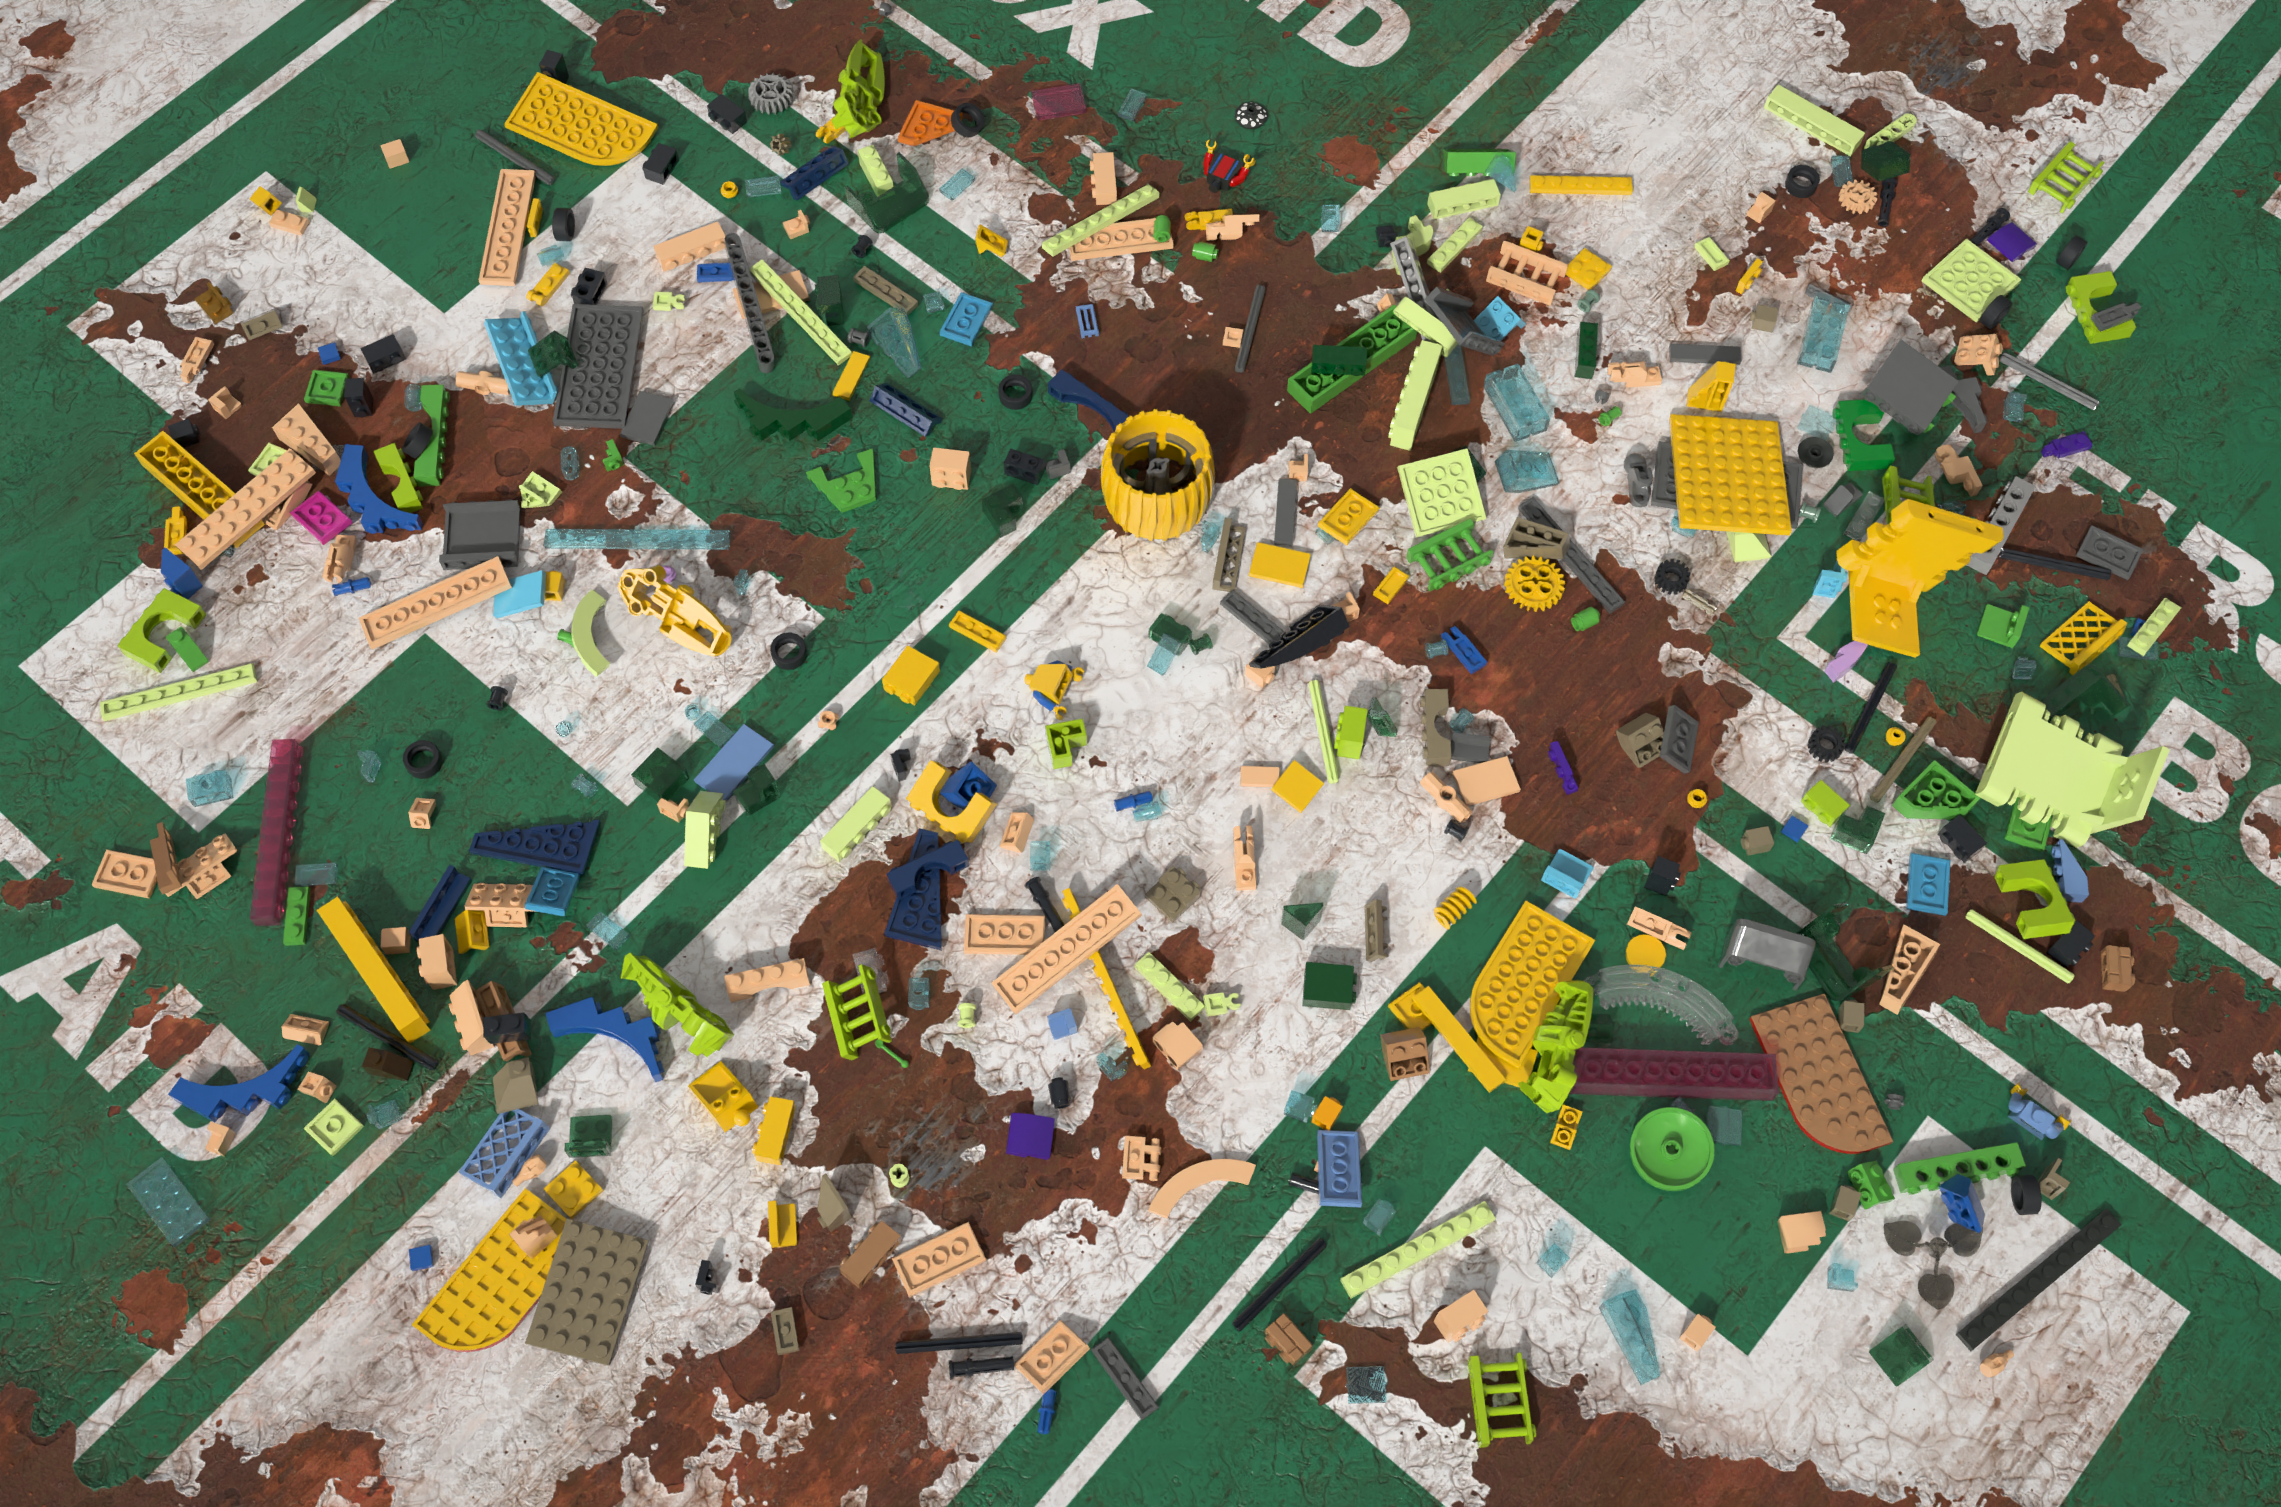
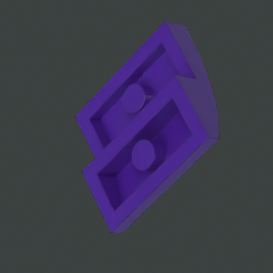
(2011, 241)
(1030, 1135)

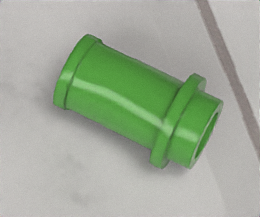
(1606, 418)

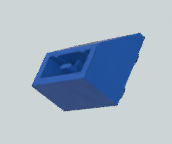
(1963, 1202)

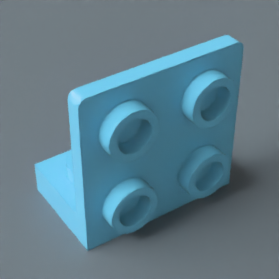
(1498, 319)
(1830, 582)
(1567, 873)

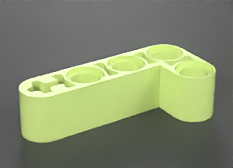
(1425, 324)

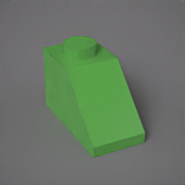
(187, 649)

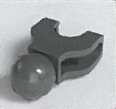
(1638, 478)

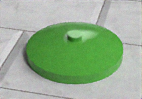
(1672, 1149)

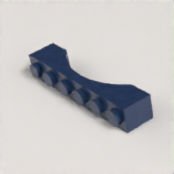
(1069, 390)

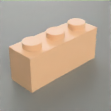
(1103, 178)

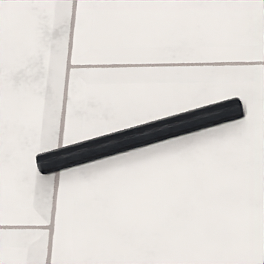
(2054, 563)
(1870, 707)
(387, 1037)
(1279, 1284)
(961, 1342)

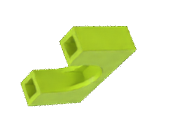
(2091, 286)
(165, 607)
(2037, 877)

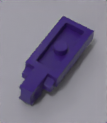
(2067, 445)
(1563, 769)

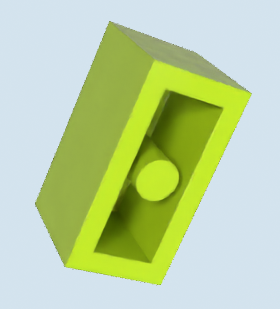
(1825, 803)

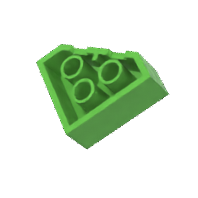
(1935, 796)

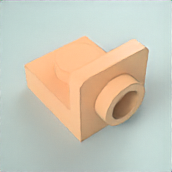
(797, 226)
(672, 810)
(421, 812)
(317, 1086)

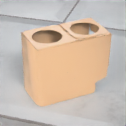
(1177, 1044)
(1801, 1231)
(533, 1236)

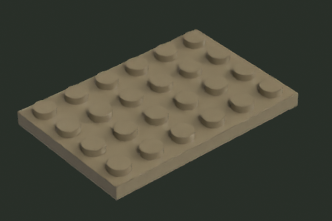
(587, 1292)

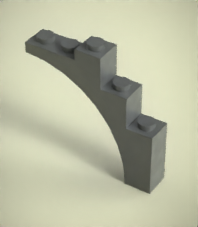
(1966, 400)

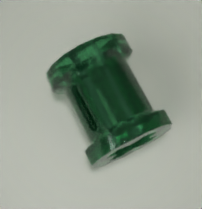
(1200, 644)

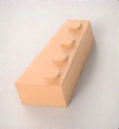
(306, 439)
(1910, 962)

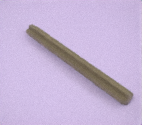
(1903, 759)

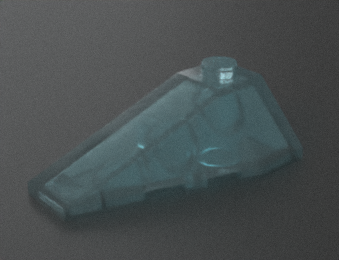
(895, 335)
(1631, 1328)

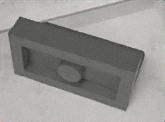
(1470, 747)

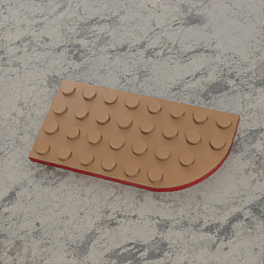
(1821, 1077)

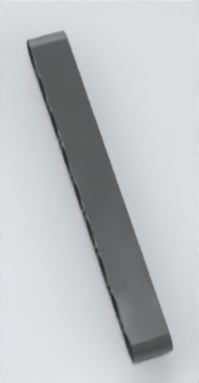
(749, 309)

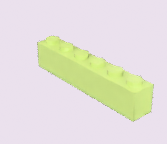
(1814, 120)

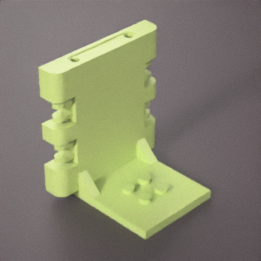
(2060, 775)

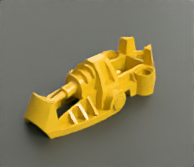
(676, 609)

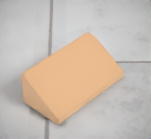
(1017, 831)
(305, 1029)

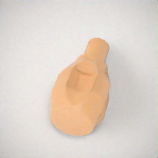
(531, 1169)
(1995, 1363)

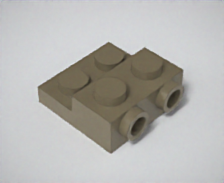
(1173, 893)

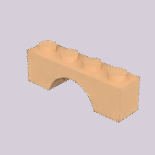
(747, 983)

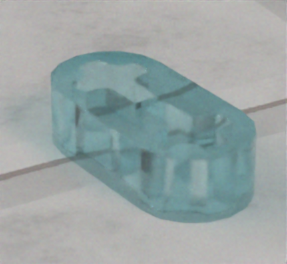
(565, 463)

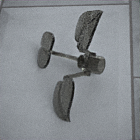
(1904, 1238)

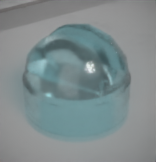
(696, 715)
(561, 726)

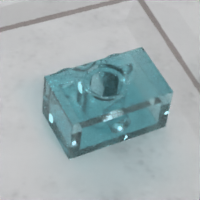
(219, 791)

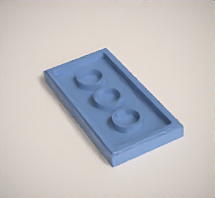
(733, 762)
(1339, 1168)

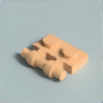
(1134, 1158)

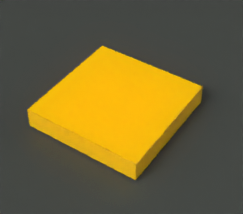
(1297, 786)
(1407, 1010)

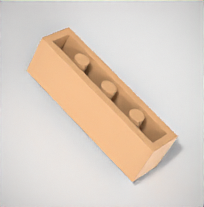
(690, 246)

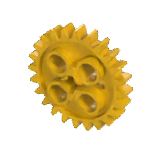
(1534, 583)

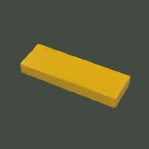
(851, 376)
(977, 631)

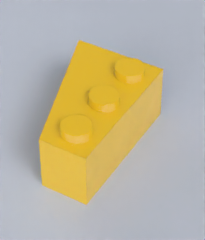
(1712, 387)

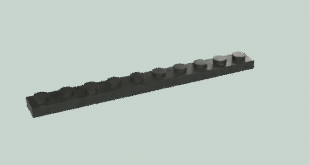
(2038, 1280)

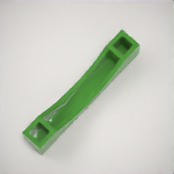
(428, 466)

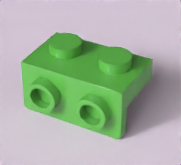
(1871, 1183)

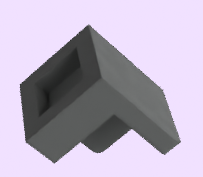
(1059, 466)

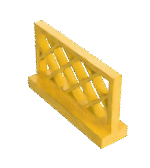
(2098, 644)

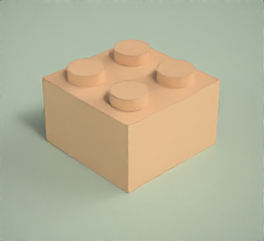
(950, 468)
(437, 962)
(1461, 1317)

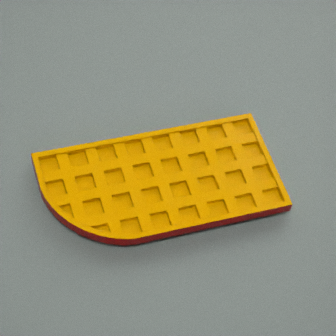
(493, 1285)

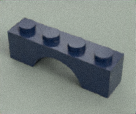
(948, 857)

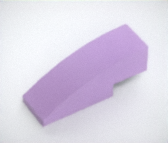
(1845, 660)

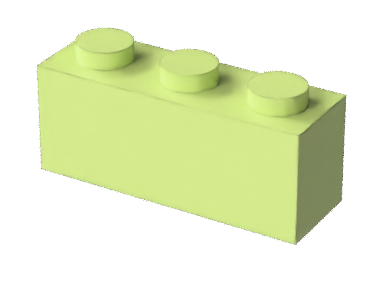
(875, 170)

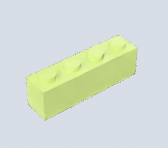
(1463, 199)
(856, 824)

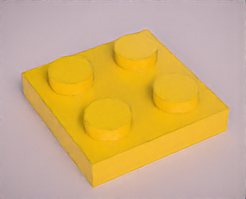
(1587, 269)
(573, 1189)

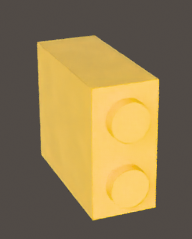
(910, 675)

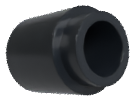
(1059, 1093)

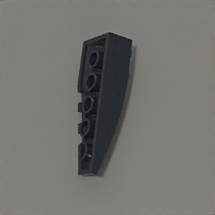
(1305, 636)

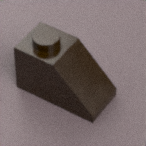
(387, 1064)

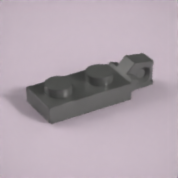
(1813, 291)
(2115, 316)

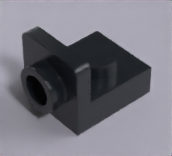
(1385, 236)
(898, 761)
(705, 1275)

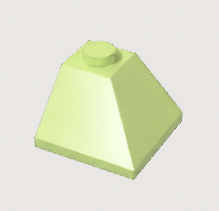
(1748, 546)

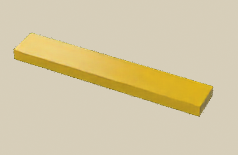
(1459, 1039)

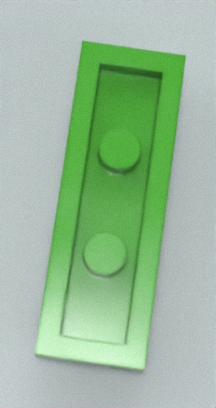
(296, 916)

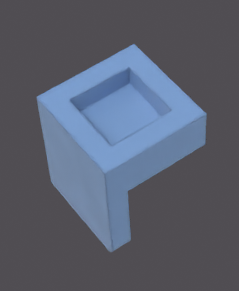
(1062, 1024)

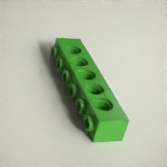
(2008, 1154)

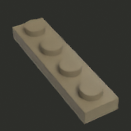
(885, 290)

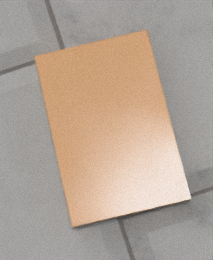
(1486, 781)
(126, 874)
(1051, 1357)

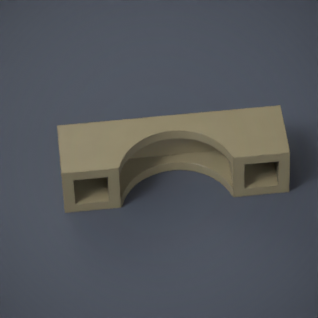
(1437, 748)

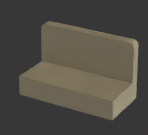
(261, 324)
(2052, 1183)

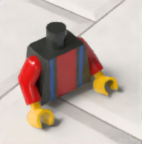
(1224, 171)

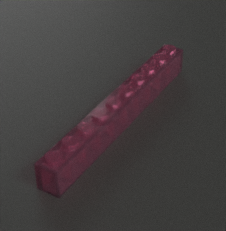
(276, 833)

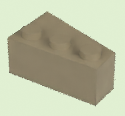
(1535, 539)

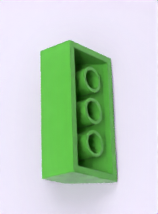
(1473, 160)

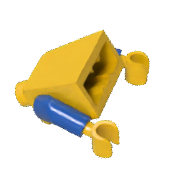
(1051, 682)

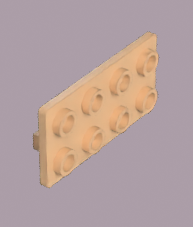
(204, 868)
(502, 903)

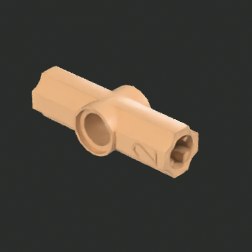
(482, 383)
(1454, 805)

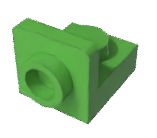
(614, 459)

